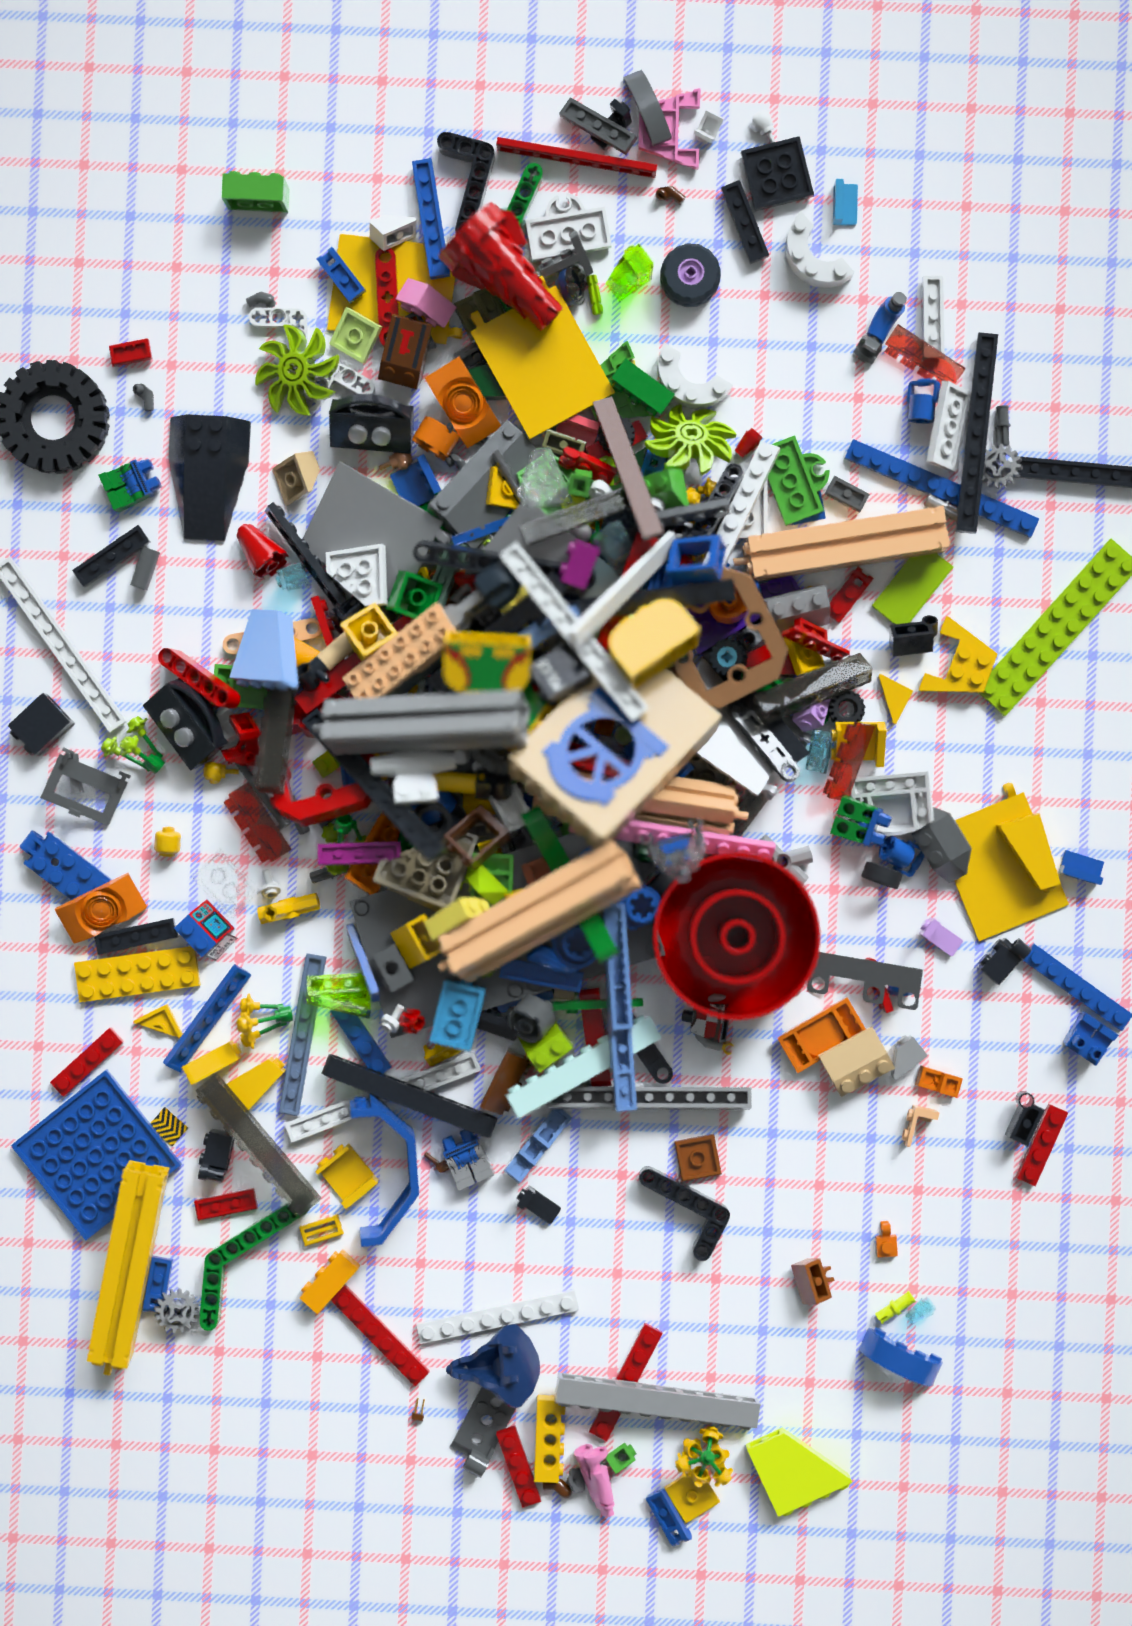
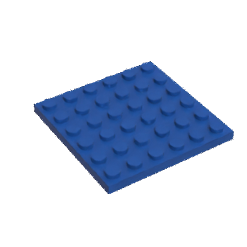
(86, 1146)

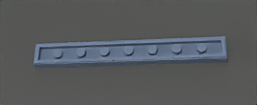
(301, 1041)

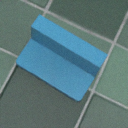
(845, 203)

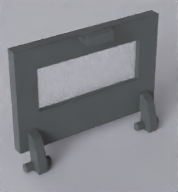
(84, 789)

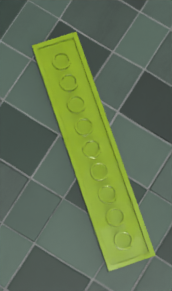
(1058, 626)

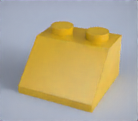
(368, 631)

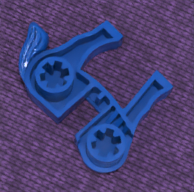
(571, 947)

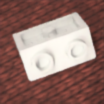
(510, 810)

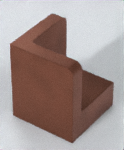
(536, 870)

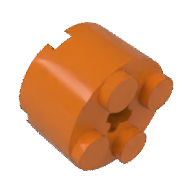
(435, 437)
(729, 613)

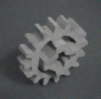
(998, 457)
(170, 1315)

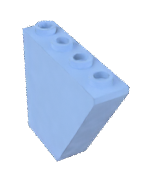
(266, 652)

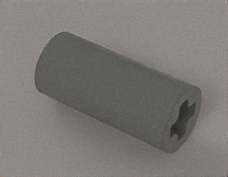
(145, 568)

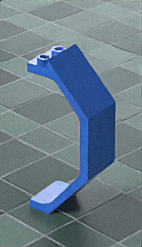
(374, 1106)

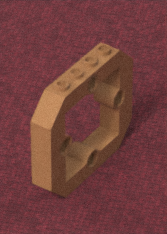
(753, 677)

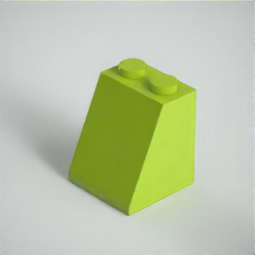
(549, 1048)

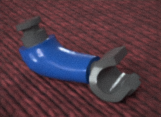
(880, 326)

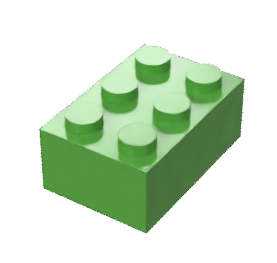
(255, 192)

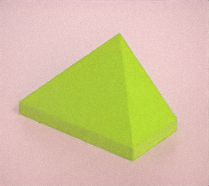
(486, 885)

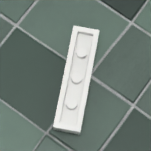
(933, 311)

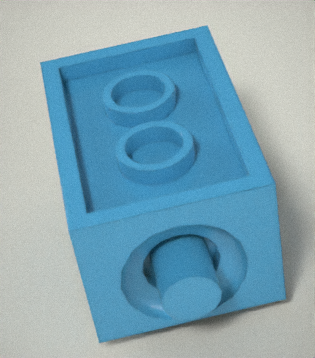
(458, 1014)

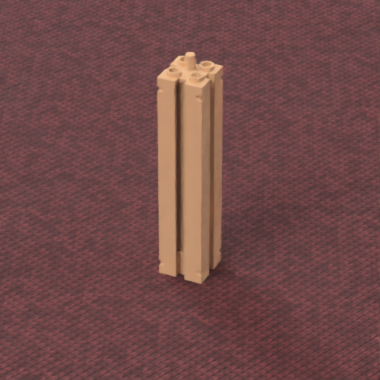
(845, 544)
(681, 801)
(539, 912)

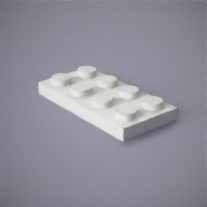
(948, 426)

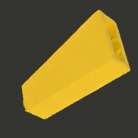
(1031, 847)
(257, 1081)

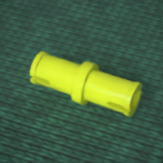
(895, 1307)

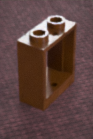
(481, 814)

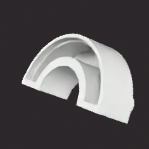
(806, 265)
(686, 392)

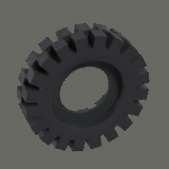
(53, 380)

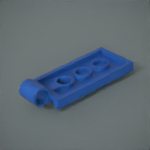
(72, 875)

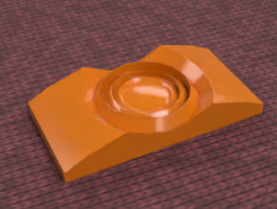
(463, 402)
(101, 908)
(820, 1033)

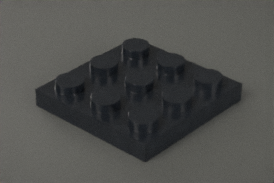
(777, 173)

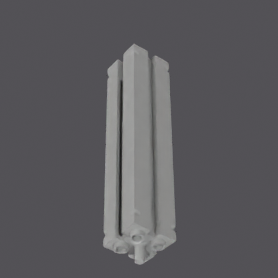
(425, 722)

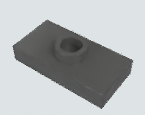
(847, 494)

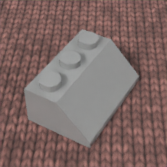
(806, 603)

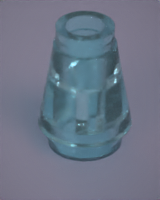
(921, 1310)

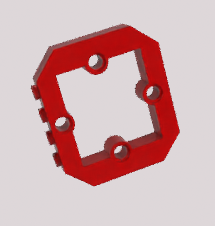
(316, 808)

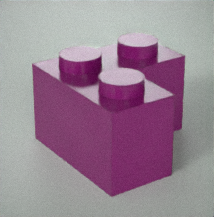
(579, 564)

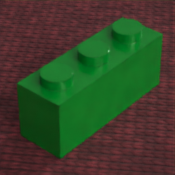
(641, 388)

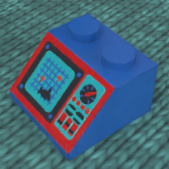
(204, 927)

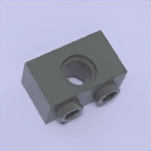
(401, 977)

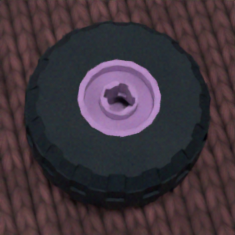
(690, 275)

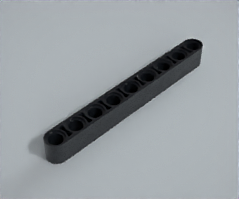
(475, 554)
(409, 1095)

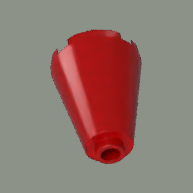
(260, 551)

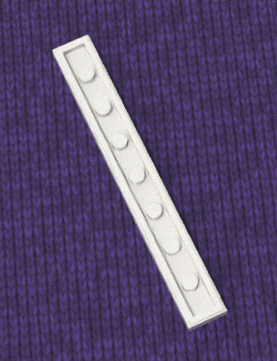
(621, 591)

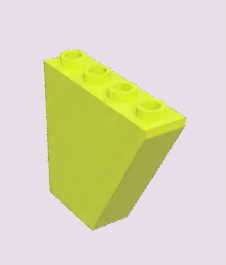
(794, 1471)

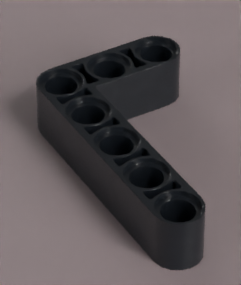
(478, 163)
(725, 483)
(691, 1204)

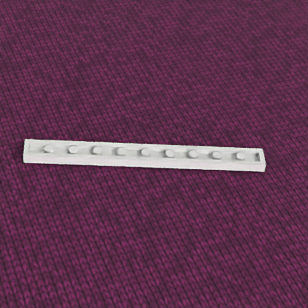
(564, 619)
(61, 645)
(341, 1113)

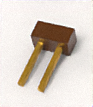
(417, 1416)

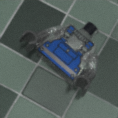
(679, 853)

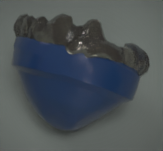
(571, 285)

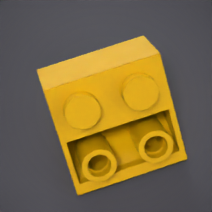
(415, 942)

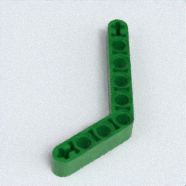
(525, 203)
(557, 859)
(226, 1256)

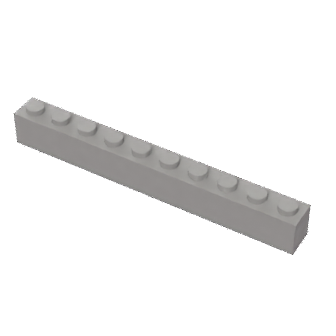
(657, 1098)
(657, 1400)

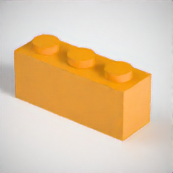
(329, 1280)

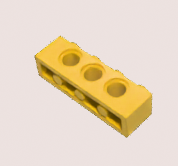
(547, 1471)

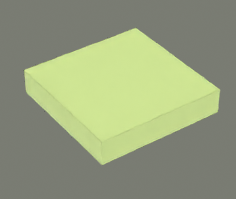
(355, 335)

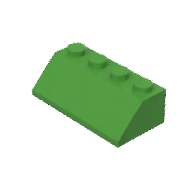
(667, 486)

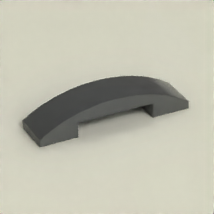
(648, 106)

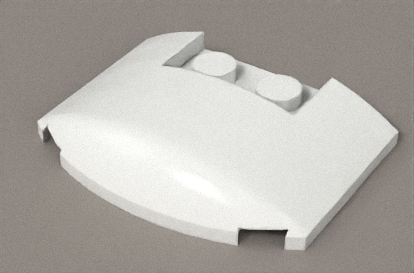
(901, 796)

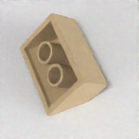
(856, 1061)

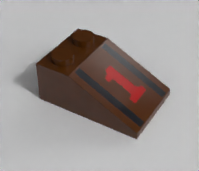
(405, 352)

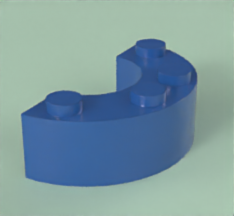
(898, 1359)

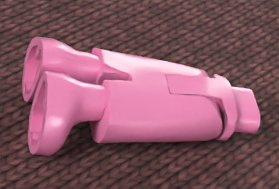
(596, 1477)

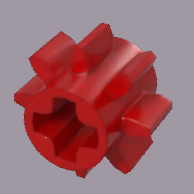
(412, 1021)

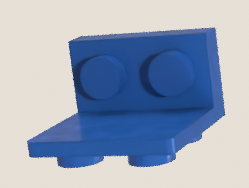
(416, 482)

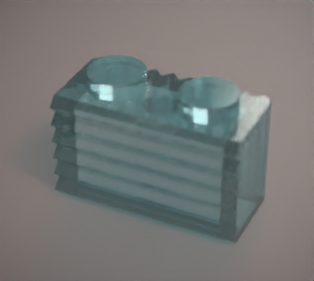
(293, 577)

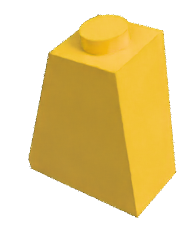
(212, 1061)

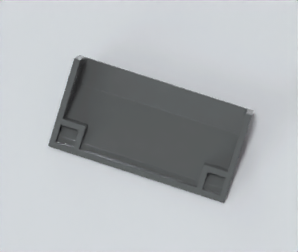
(463, 499)

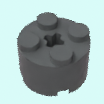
(532, 1018)

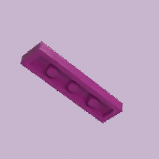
(357, 853)

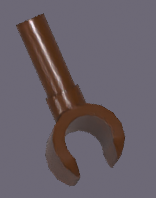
(441, 1167)

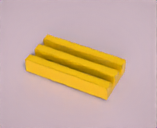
(337, 1224)

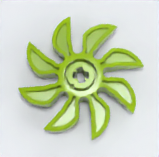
(297, 370)
(690, 439)

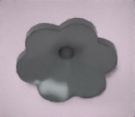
(576, 1480)

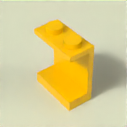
(876, 746)
(347, 1174)

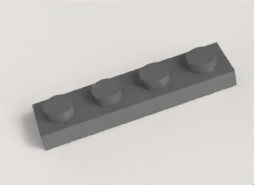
(598, 126)
(694, 512)

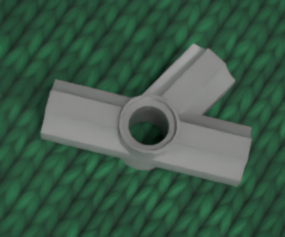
(794, 859)

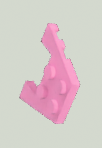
(669, 149)

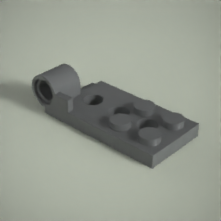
(481, 1453)

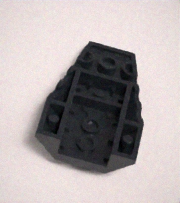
(207, 471)

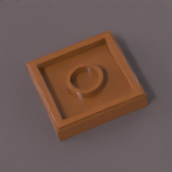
(698, 1157)

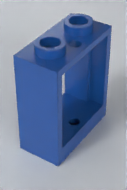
(696, 573)

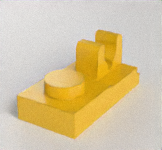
(439, 1053)

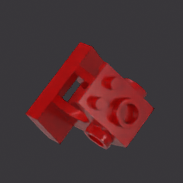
(248, 734)

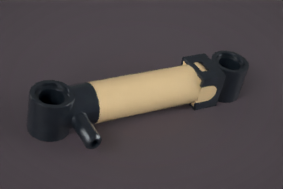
(313, 672)

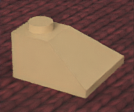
(296, 476)

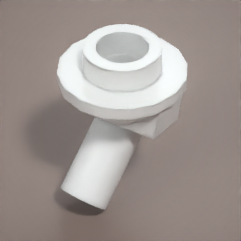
(270, 889)
(391, 1023)

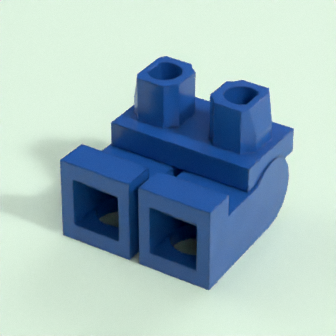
(1089, 1038)

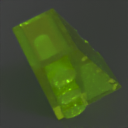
(631, 272)
(339, 993)

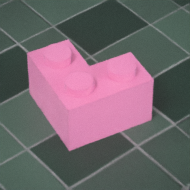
(425, 302)

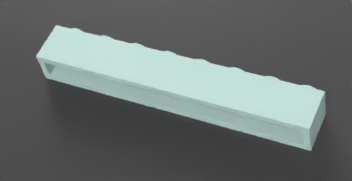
(575, 1069)

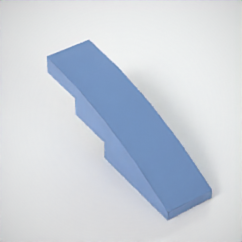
(537, 1144)

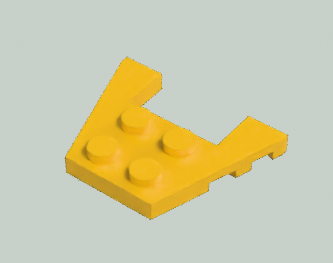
(969, 666)

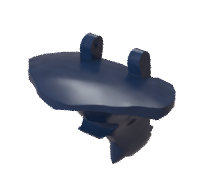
(503, 1365)

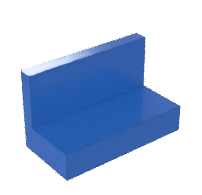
(1081, 867)

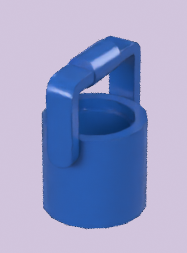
(922, 405)
(901, 855)

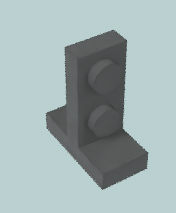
(567, 258)

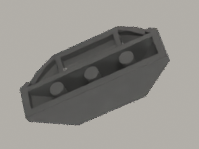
(944, 846)

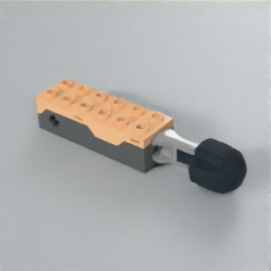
(421, 644)

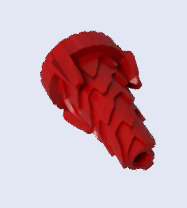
(490, 257)

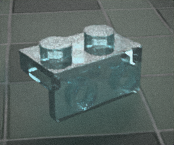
(819, 751)

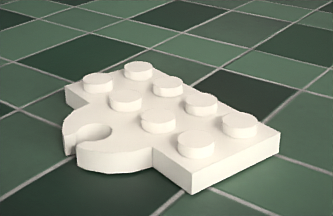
(550, 234)

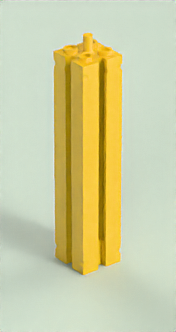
(127, 1266)

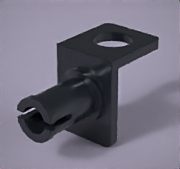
(753, 637)

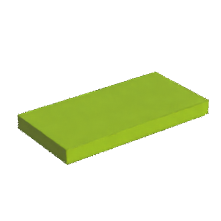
(912, 587)

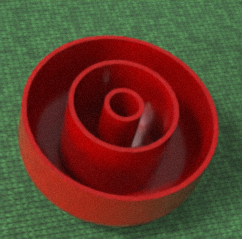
(737, 934)

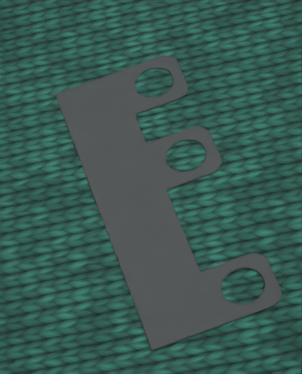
(872, 973)

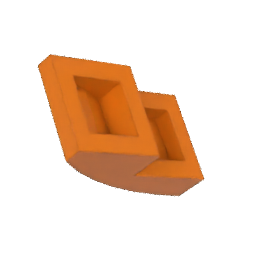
(939, 1081)

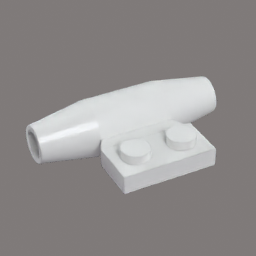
(414, 773)

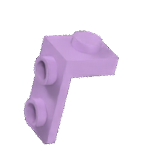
(812, 717)
(940, 936)

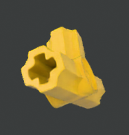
(288, 908)

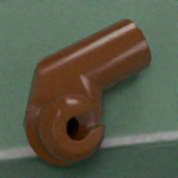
(668, 193)
(561, 1488)

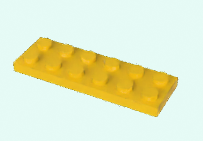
(137, 974)

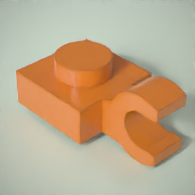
(886, 1242)

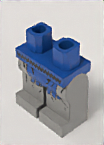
(464, 1153)

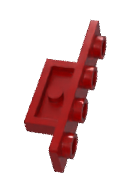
(815, 639)

